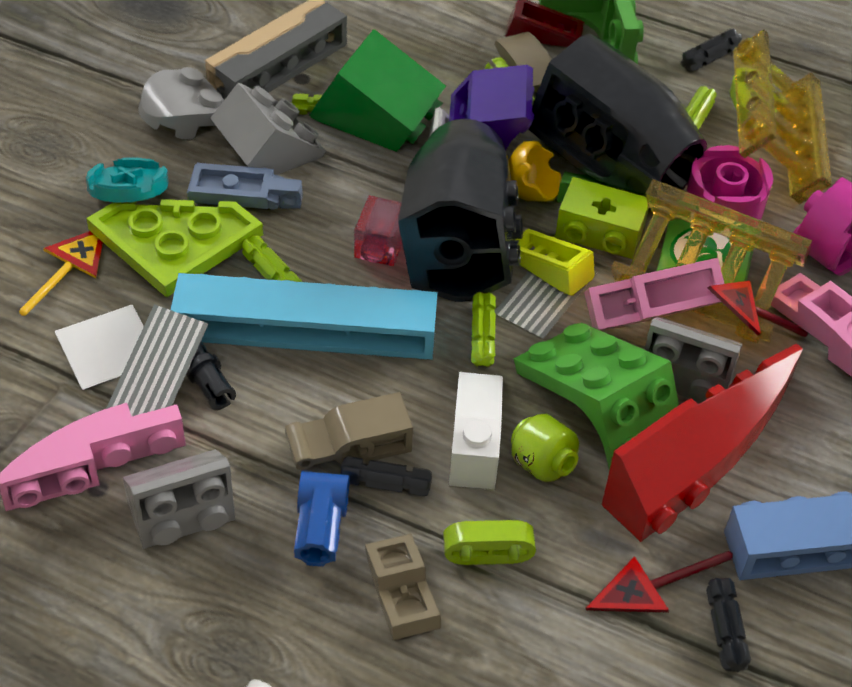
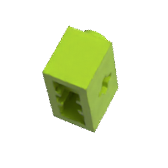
(602, 217)

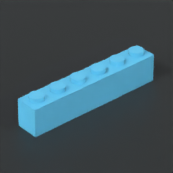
(309, 315)

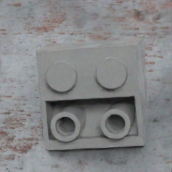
(266, 130)
(696, 356)
(181, 498)

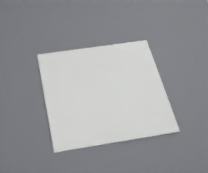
(101, 345)

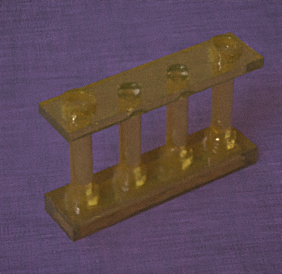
(802, 121)
(744, 234)

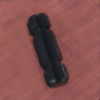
(711, 50)
(387, 476)
(728, 625)

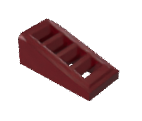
(544, 24)

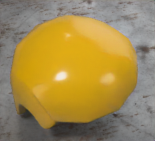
(533, 174)

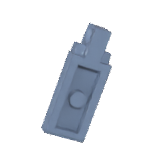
(245, 185)

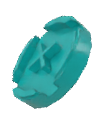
(127, 180)

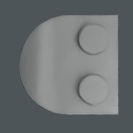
(179, 101)

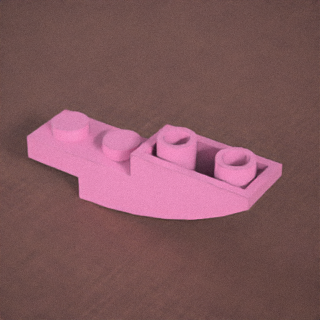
(821, 312)
(72, 455)

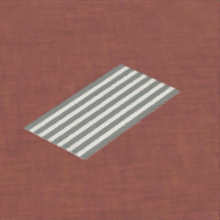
(535, 305)
(158, 361)

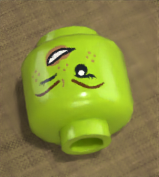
(545, 447)

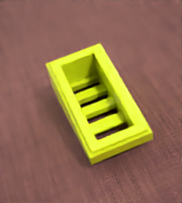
(564, 266)

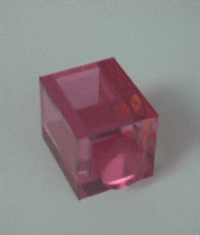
(378, 232)

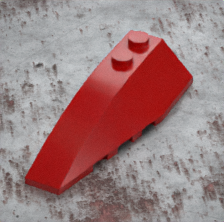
(693, 447)

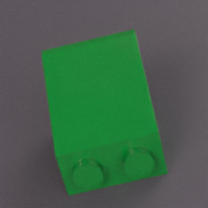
(380, 95)

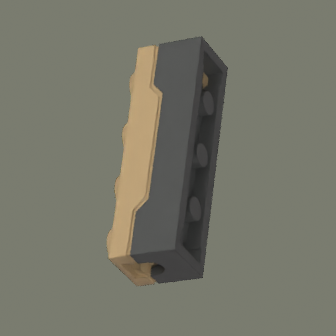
(279, 49)

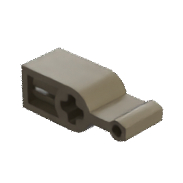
(356, 429)

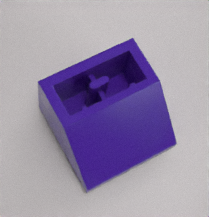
(498, 99)

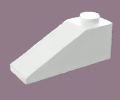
(476, 431)

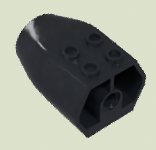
(614, 119)
(460, 205)

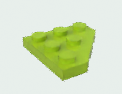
(173, 236)

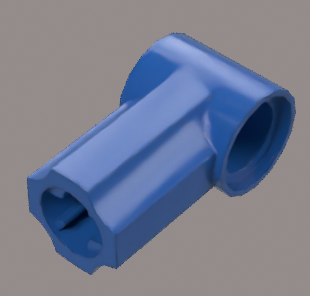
(320, 509)

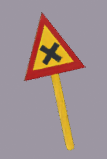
(78, 252)

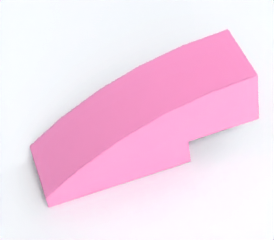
(653, 295)

